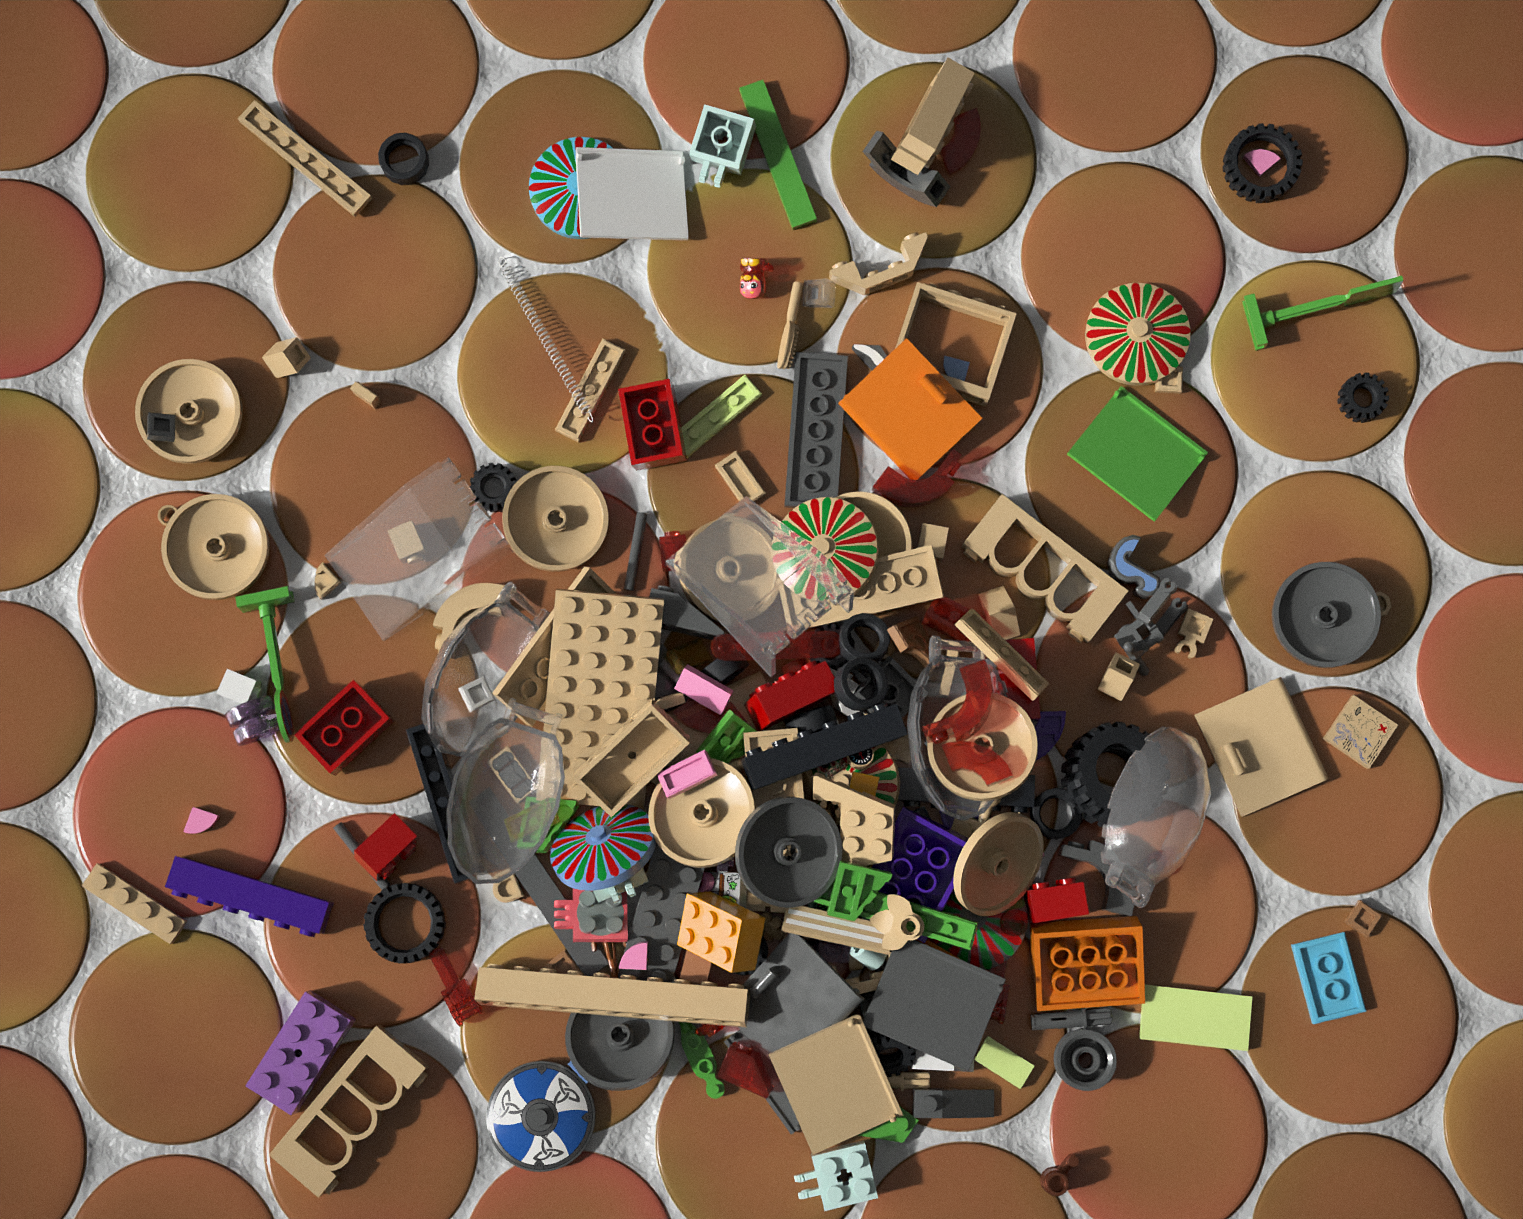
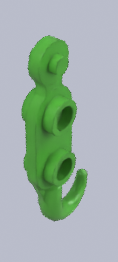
(701, 1059)

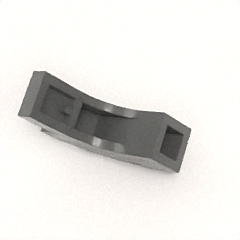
(925, 187)
(1114, 900)

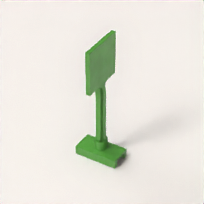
(1259, 321)

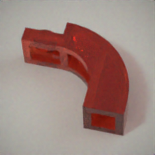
(918, 493)
(972, 713)

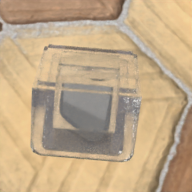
(819, 293)

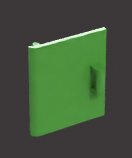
(1137, 453)

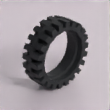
(1271, 135)
(376, 907)

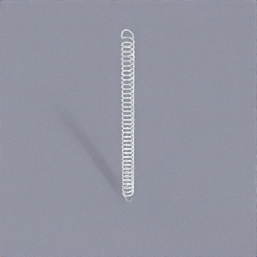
(544, 338)

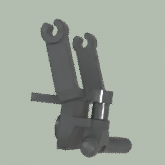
(1131, 635)

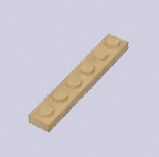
(305, 158)

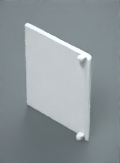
(631, 194)

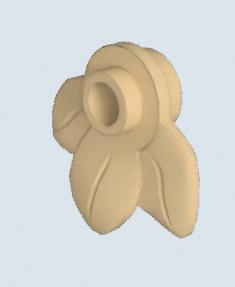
(894, 921)

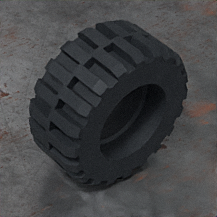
(1081, 764)

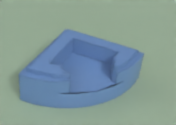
(955, 367)

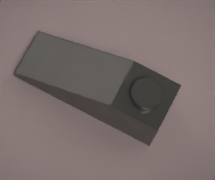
(953, 1103)

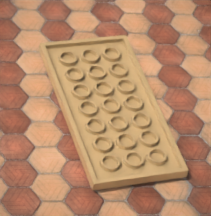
(600, 673)

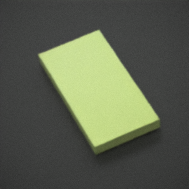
(1196, 1017)

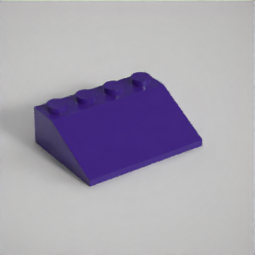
(922, 861)

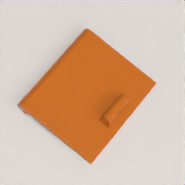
(910, 410)

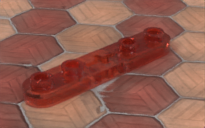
(807, 645)

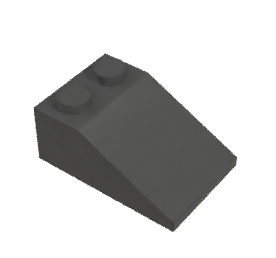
(682, 617)

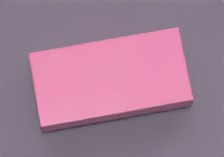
(704, 689)
(687, 774)

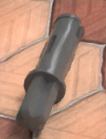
(1071, 1019)

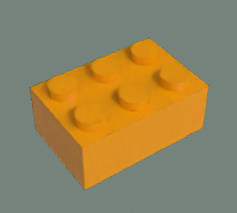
(721, 931)

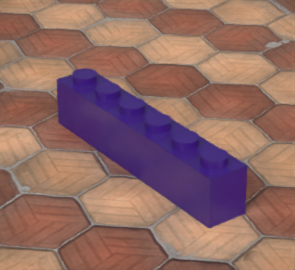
(249, 895)

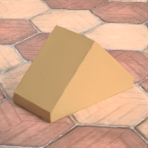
(1000, 612)

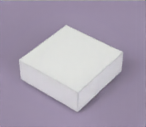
(476, 694)

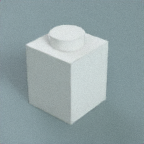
(239, 687)

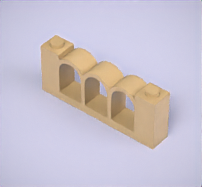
(1099, 605)
(300, 1158)

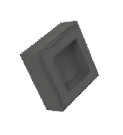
(161, 427)

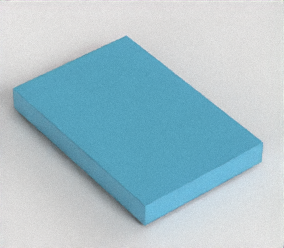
(1328, 978)

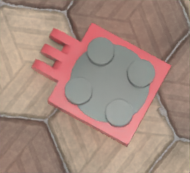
(591, 919)

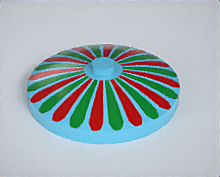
(555, 188)

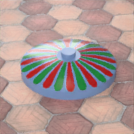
(602, 849)

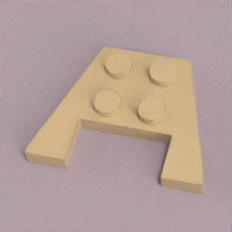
(865, 822)

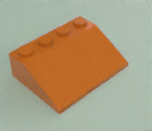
(1087, 963)

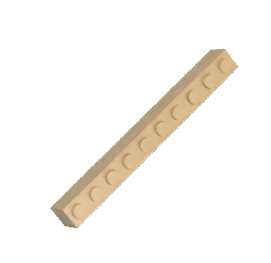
(613, 996)

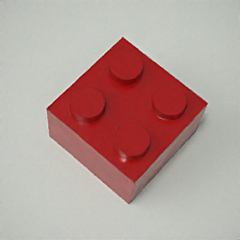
(386, 847)
(1056, 902)

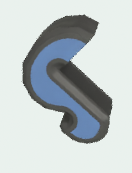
(1128, 572)

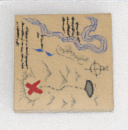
(1360, 731)

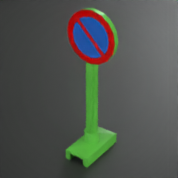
(265, 602)

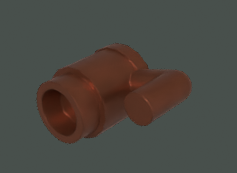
(1055, 1180)

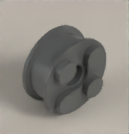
(1101, 1066)

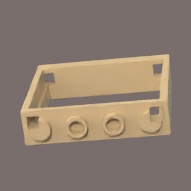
(974, 307)

